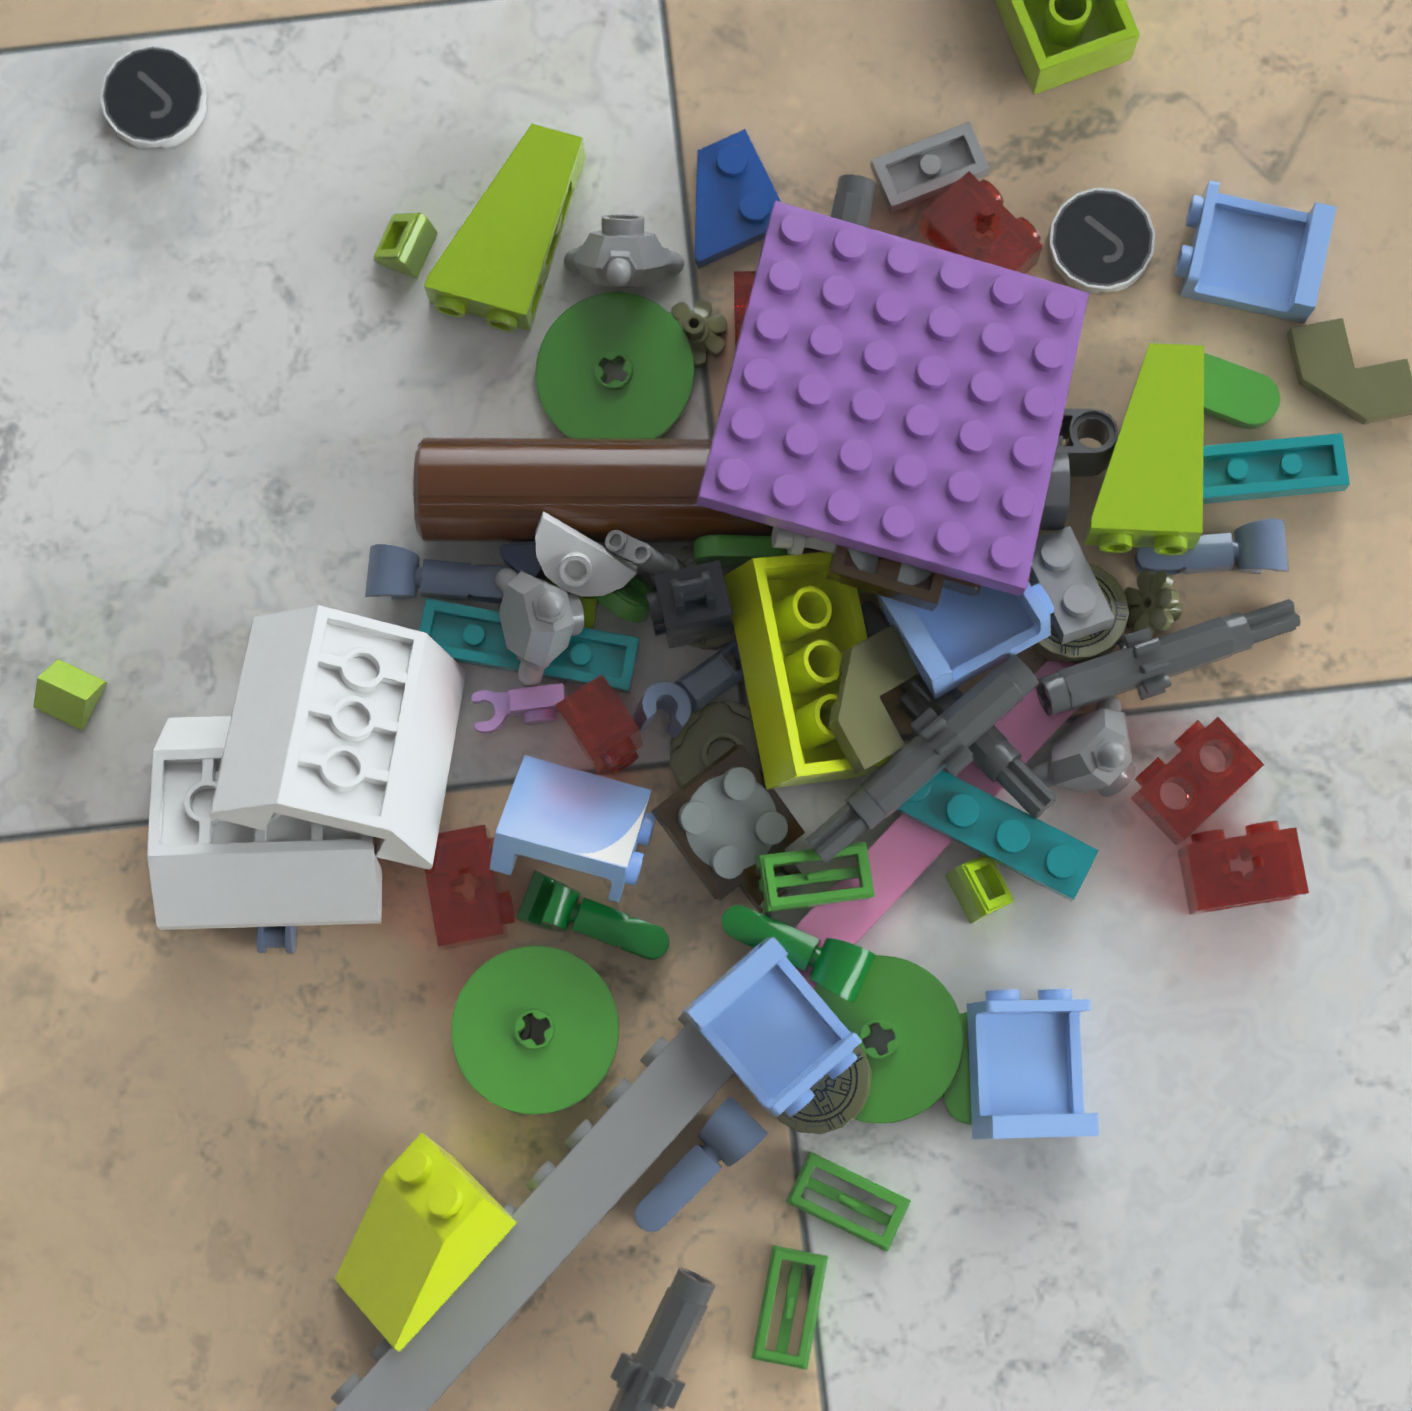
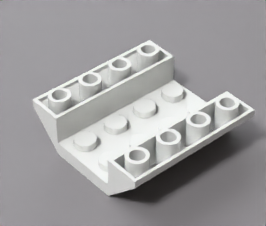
(342, 729)
(239, 875)

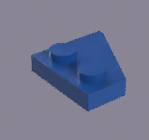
(731, 198)

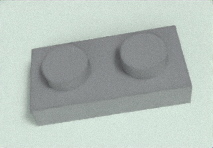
(928, 167)
(1071, 586)

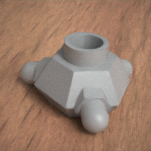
(623, 254)
(536, 621)
(1091, 753)

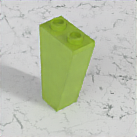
(511, 235)
(1156, 467)

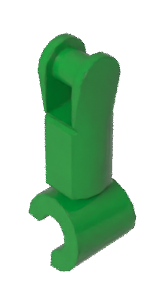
(555, 905)
(835, 965)

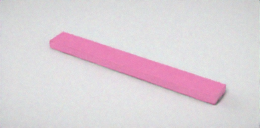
(910, 847)

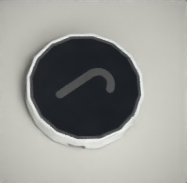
(153, 97)
(1101, 240)

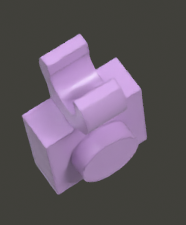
(533, 703)

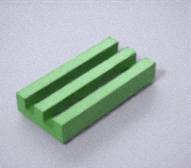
(770, 883)
(891, 1222)
(798, 1259)

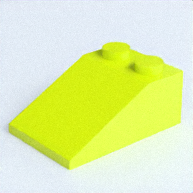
(419, 1240)

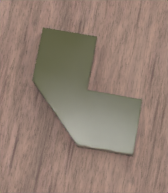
(1327, 368)
(859, 715)

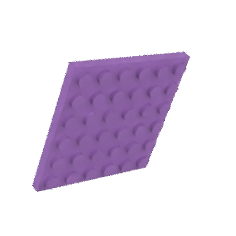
(895, 399)

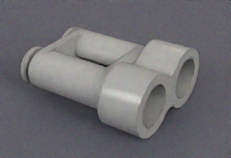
(643, 555)

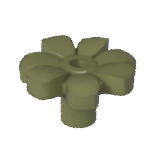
(701, 329)
(1153, 603)

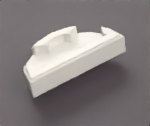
(577, 561)

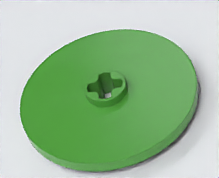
(613, 330)
(493, 1014)
(925, 1030)

